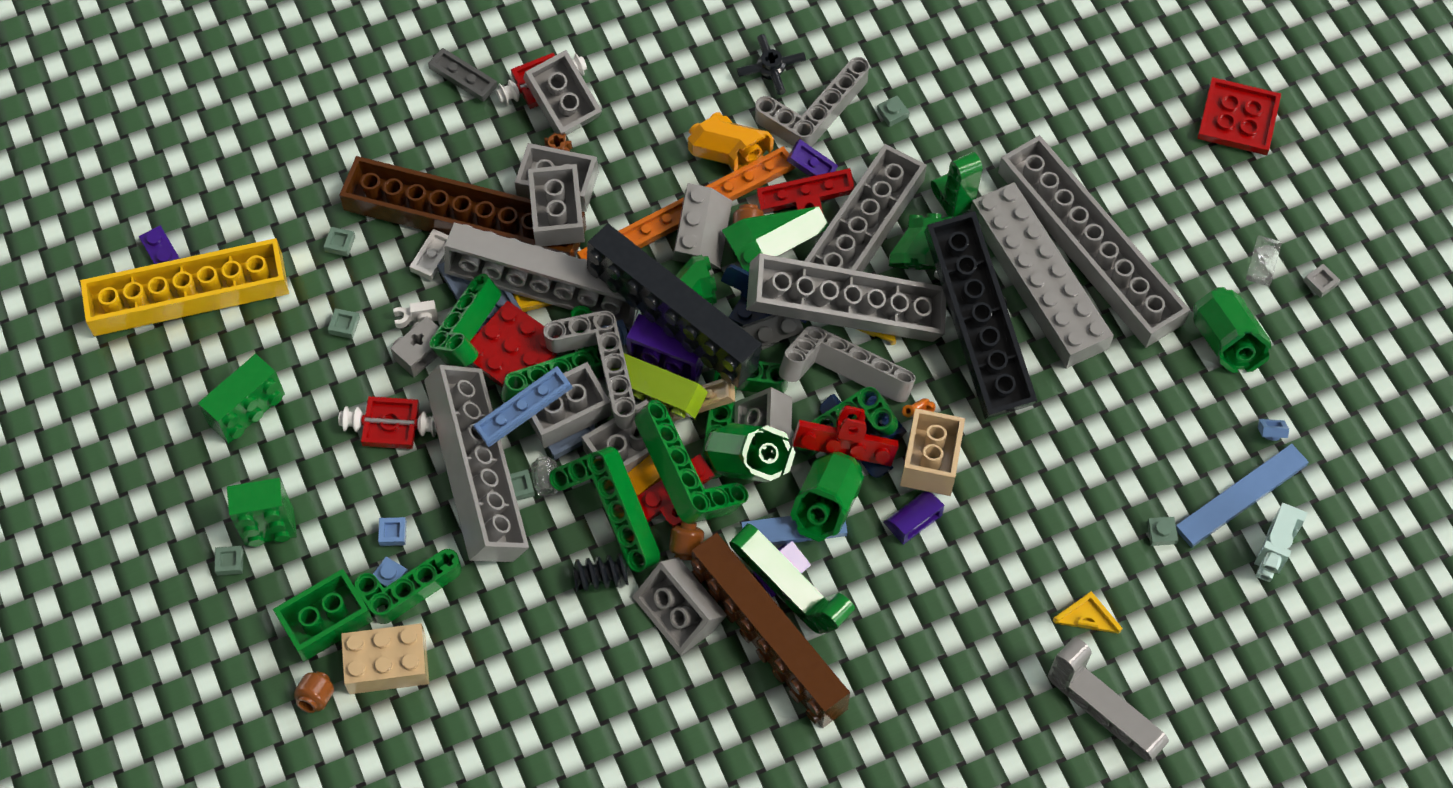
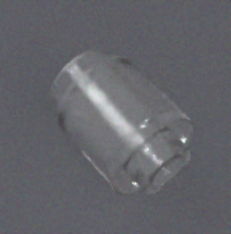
(540, 471)

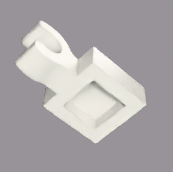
(415, 313)

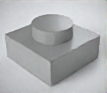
(1322, 280)

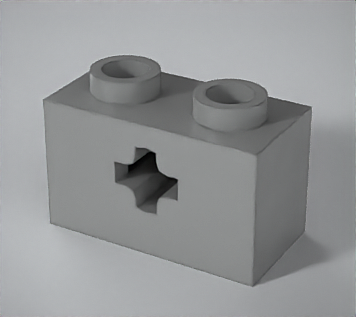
(413, 349)

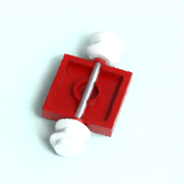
(512, 90)
(388, 422)

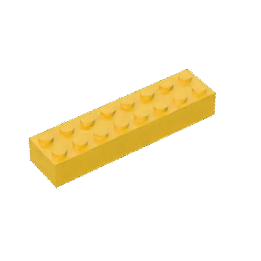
(184, 287)

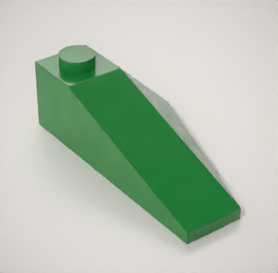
(773, 233)

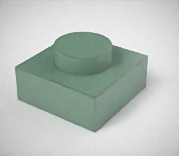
(893, 111)
(339, 241)
(343, 323)
(522, 485)
(1162, 531)
(228, 560)

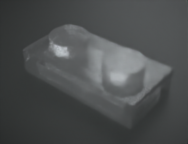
(1263, 260)

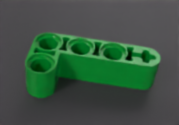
(959, 185)
(454, 335)
(872, 413)
(410, 581)

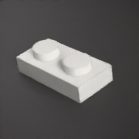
(430, 255)

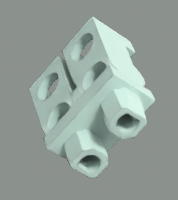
(1278, 541)

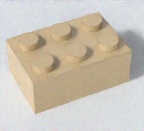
(932, 452)
(385, 658)

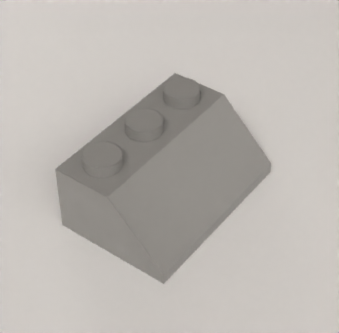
(701, 225)
(766, 408)
(679, 605)

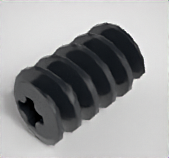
(600, 572)

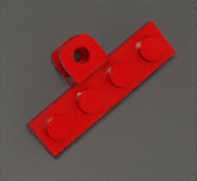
(806, 191)
(847, 437)
(657, 501)

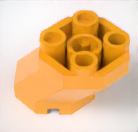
(728, 142)

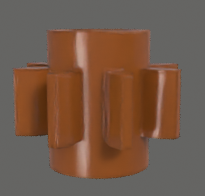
(558, 142)

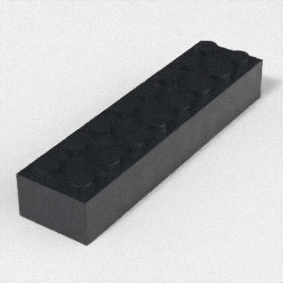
(673, 306)
(980, 315)

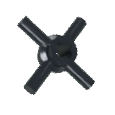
(771, 64)

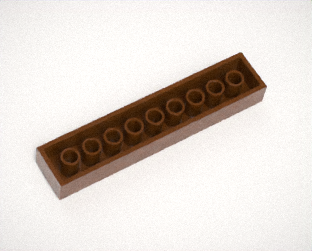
(438, 202)

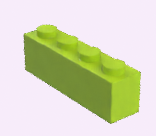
(672, 390)

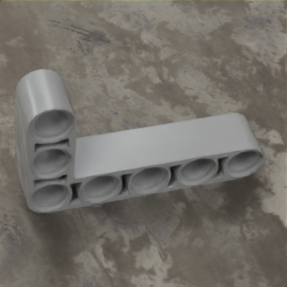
(820, 109)
(610, 358)
(847, 360)
(1102, 703)

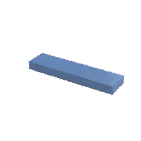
(523, 406)
(784, 529)

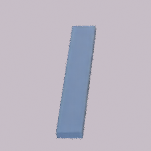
(1241, 495)

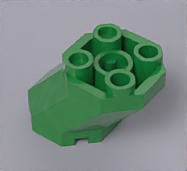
(913, 247)
(697, 276)
(1231, 330)
(749, 452)
(827, 496)

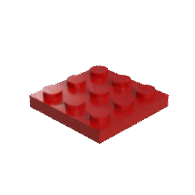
(1239, 116)
(510, 343)

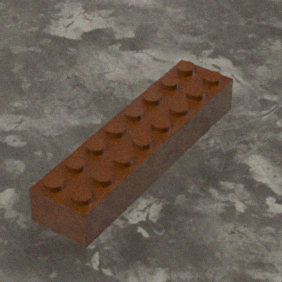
(770, 631)

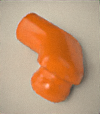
(924, 404)

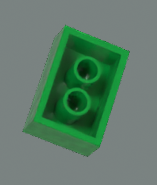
(242, 398)
(261, 512)
(323, 613)

